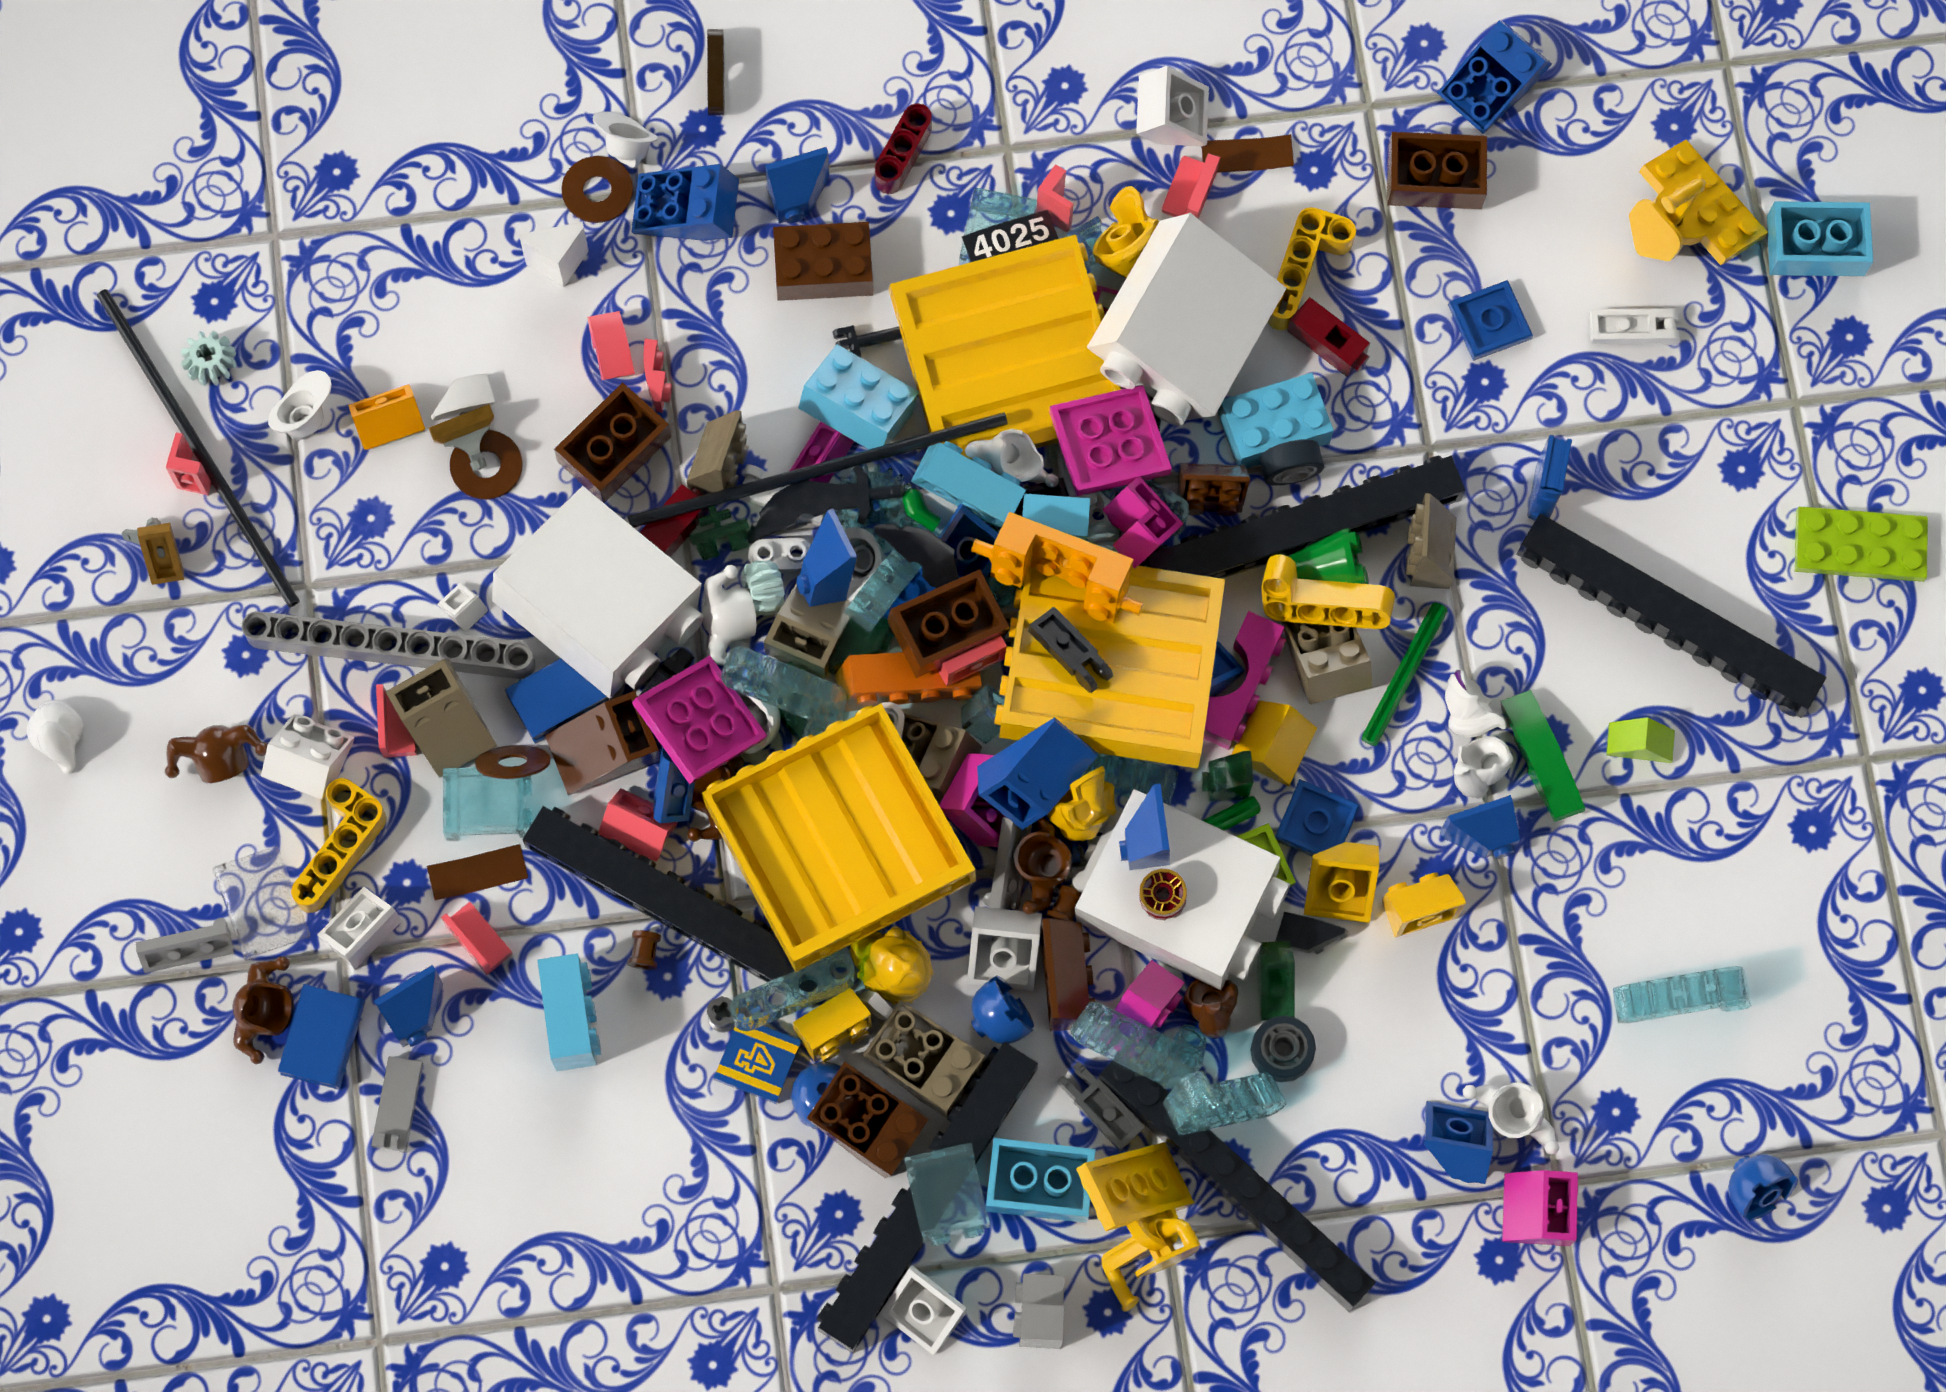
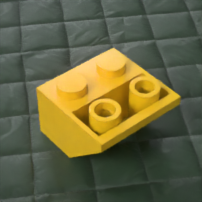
(833, 1025)

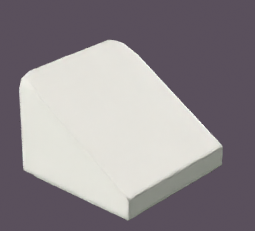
(463, 606)

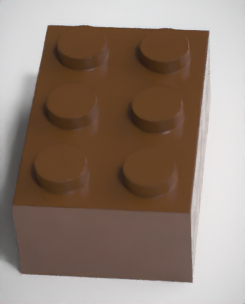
(1437, 170)
(823, 261)
(613, 442)
(947, 622)

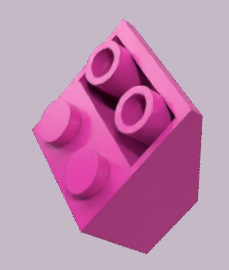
(1540, 1207)

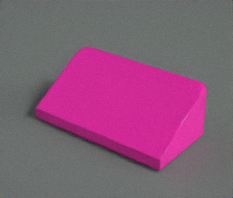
(823, 446)

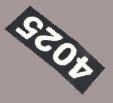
(1010, 236)

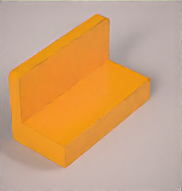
(386, 417)

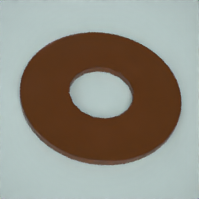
(603, 210)
(494, 486)
(489, 761)

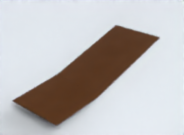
(1251, 153)
(477, 872)

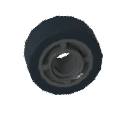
(1286, 1030)

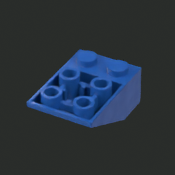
(1494, 77)
(686, 203)
(1034, 772)

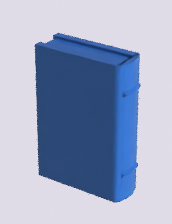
(1549, 477)
(552, 698)
(321, 1037)

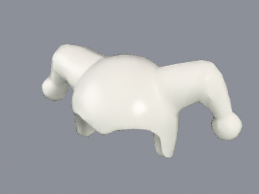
(1014, 454)
(727, 614)
(1516, 1112)

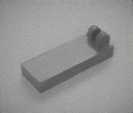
(1007, 880)
(185, 947)
(397, 1104)

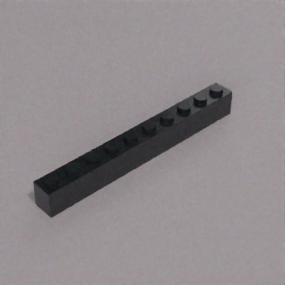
(1292, 529)
(1671, 616)
(659, 895)
(1243, 1189)
(899, 1237)

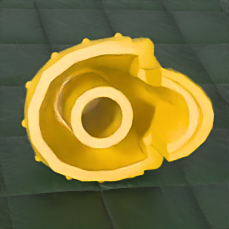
(1124, 240)
(1084, 807)
(893, 965)

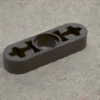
(715, 72)

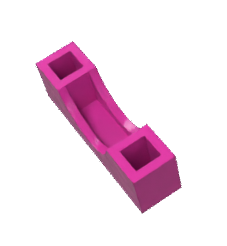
(1255, 645)

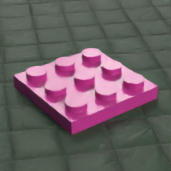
(1110, 440)
(699, 719)

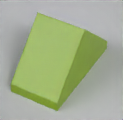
(1641, 740)

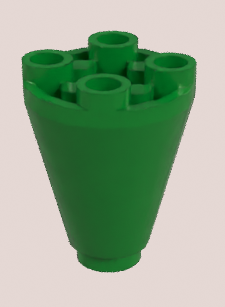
(1332, 559)

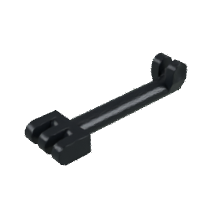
(855, 342)

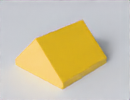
(1276, 739)

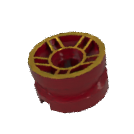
(1154, 883)

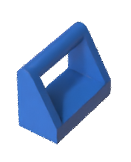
(672, 792)

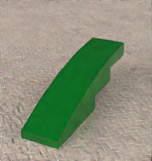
(1543, 756)

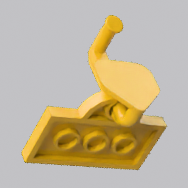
(1695, 202)
(1142, 1193)

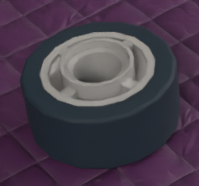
(1291, 462)

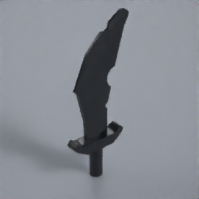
(816, 499)
(924, 548)

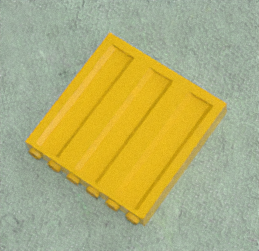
(1003, 339)
(1158, 663)
(838, 836)

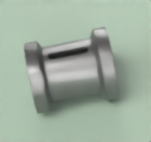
(718, 1005)

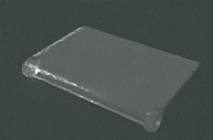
(260, 902)

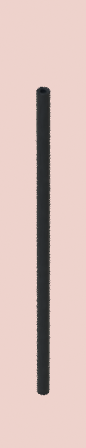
(198, 448)
(817, 470)

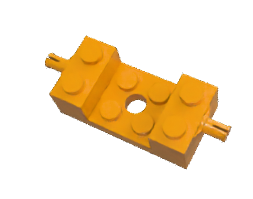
(1055, 553)

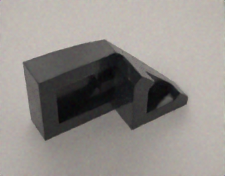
(1308, 933)

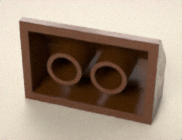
(1065, 971)

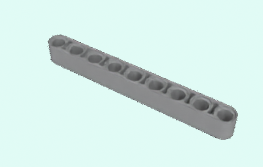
(376, 635)

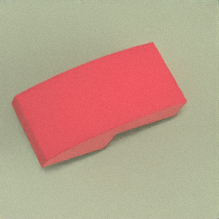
(611, 345)
(656, 379)

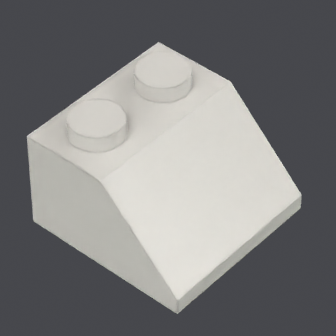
(1172, 108)
(1004, 946)

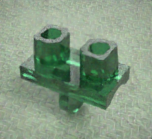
(705, 540)

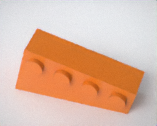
(889, 678)

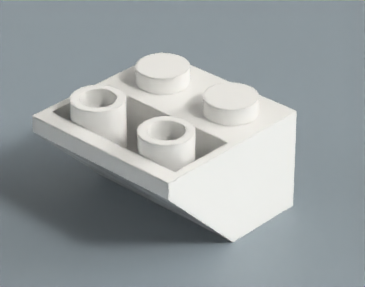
(306, 755)

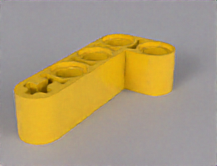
(1309, 242)
(1322, 601)
(333, 851)

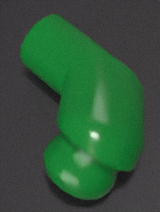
(917, 510)

